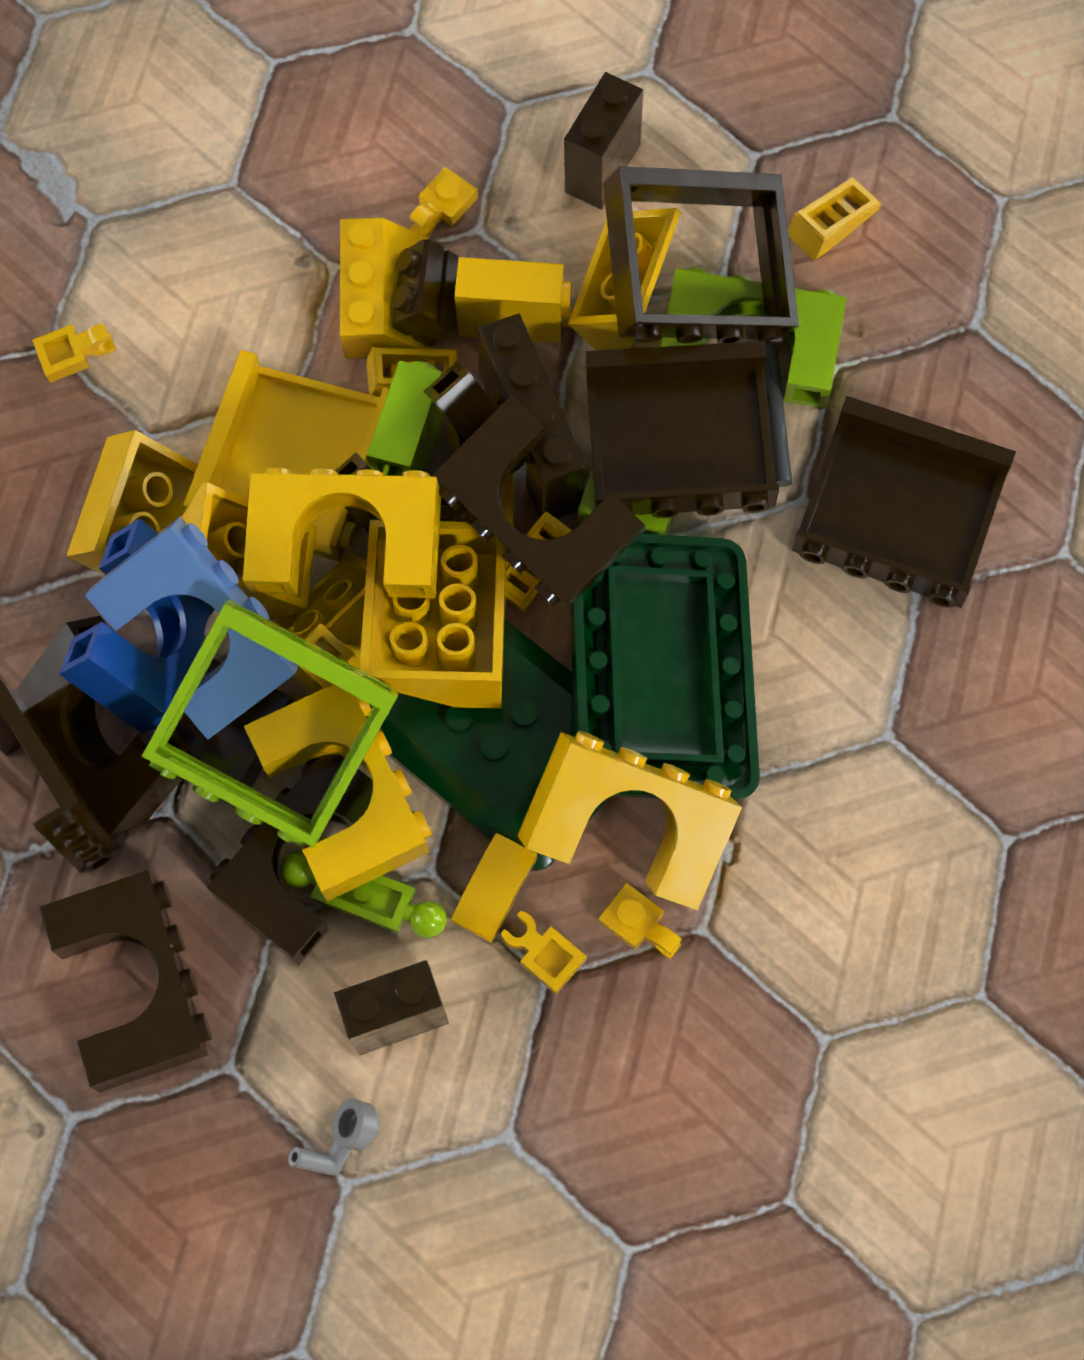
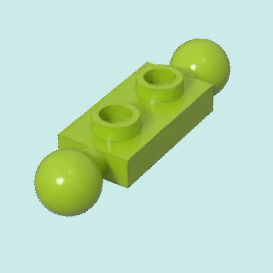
(378, 902)

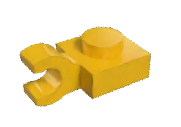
(443, 199)
(65, 350)
(636, 919)

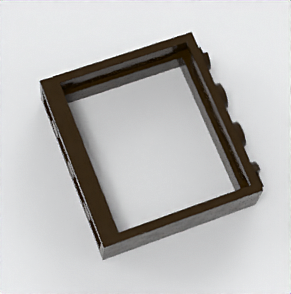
(702, 187)

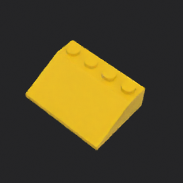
(446, 644)

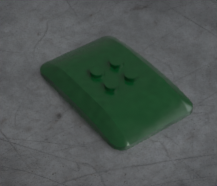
(670, 660)
(489, 758)

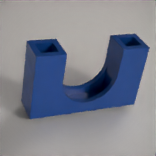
(117, 672)

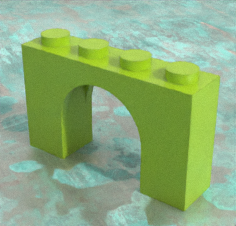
(811, 344)

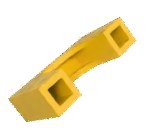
(288, 503)
(586, 774)
(387, 831)

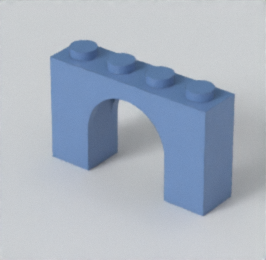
(181, 564)

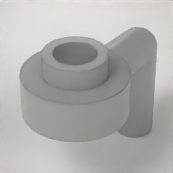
(352, 1129)

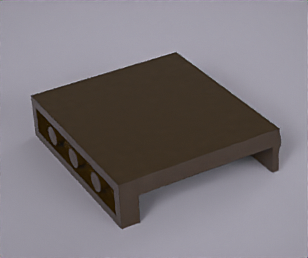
(681, 428)
(903, 502)
(74, 825)

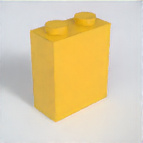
(501, 288)

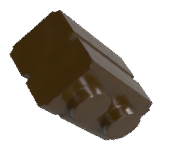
(426, 293)

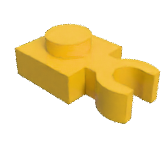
(549, 955)

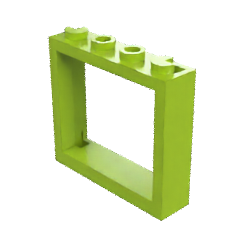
(215, 784)

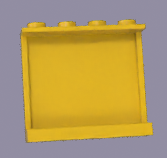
(291, 425)

